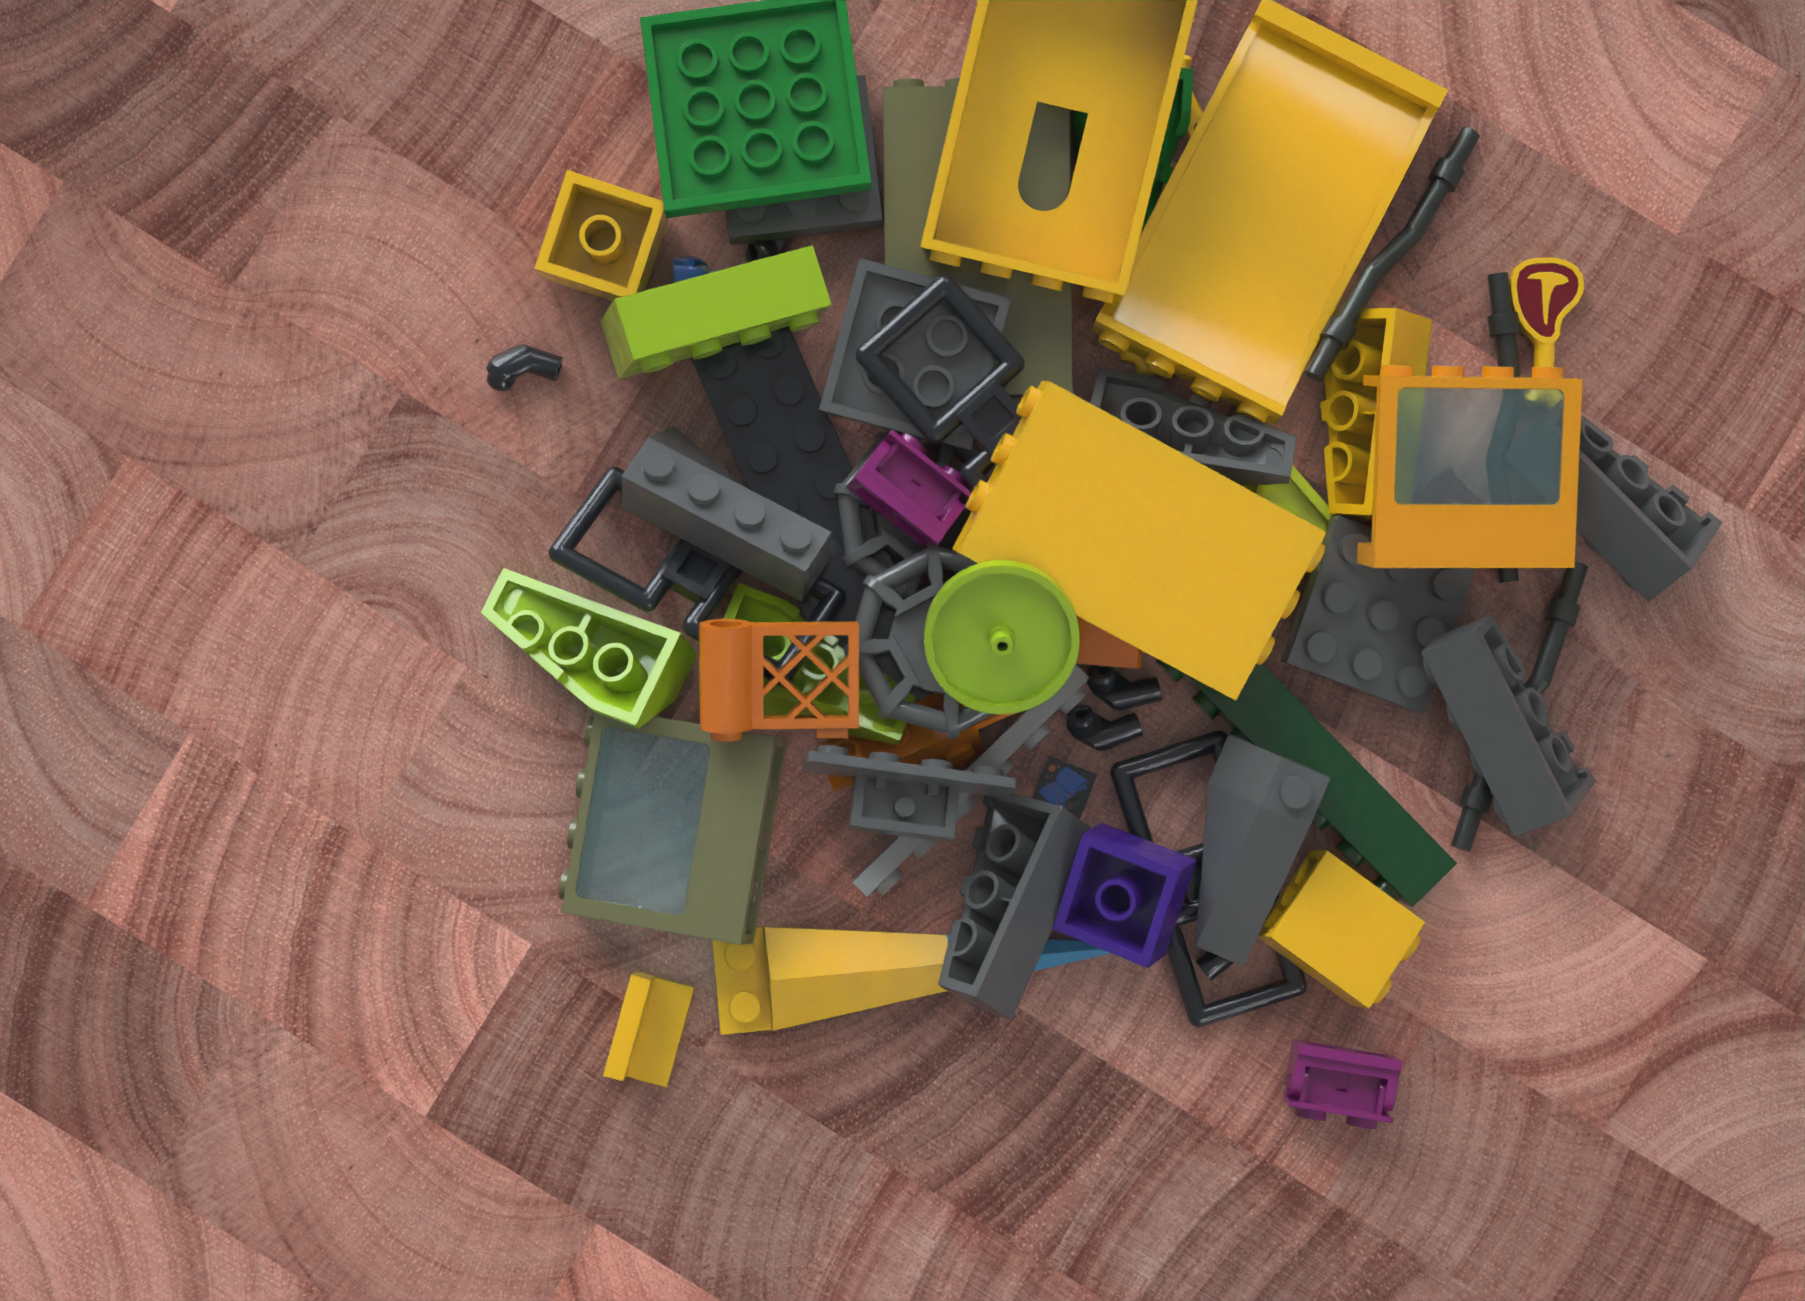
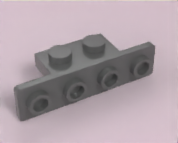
(904, 796)

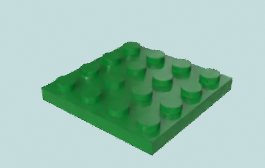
(754, 105)

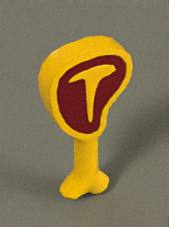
(1543, 295)

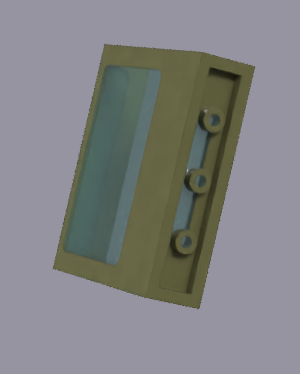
(673, 828)

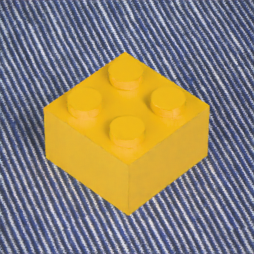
(601, 238)

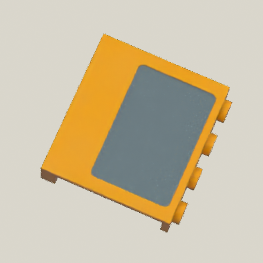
(1474, 469)

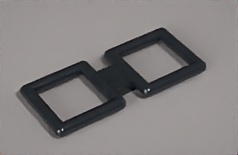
(982, 410)
(684, 570)
(1198, 1012)

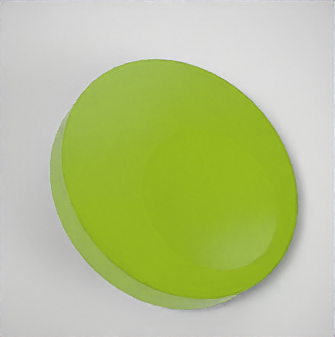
(1001, 637)

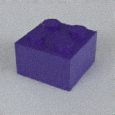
(1124, 894)

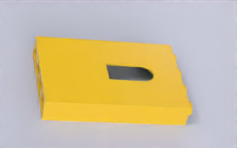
(1079, 55)

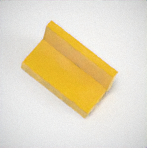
(649, 1029)

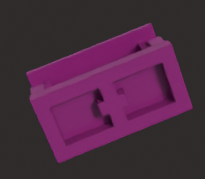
(910, 489)
(1342, 1083)

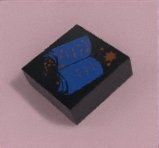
(1064, 785)

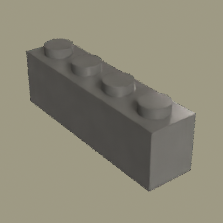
(705, 505)
(1633, 519)
(1505, 727)
(1010, 901)

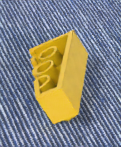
(1381, 339)

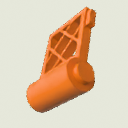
(733, 678)

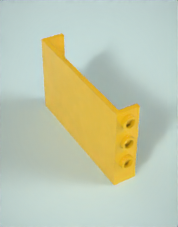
(1141, 537)

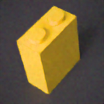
(1341, 929)

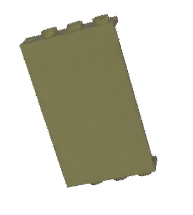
(914, 140)

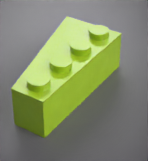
(715, 311)

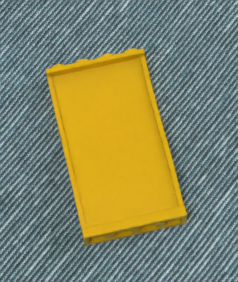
(1269, 212)

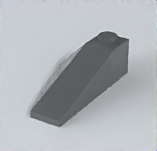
(1229, 445)
(1251, 836)

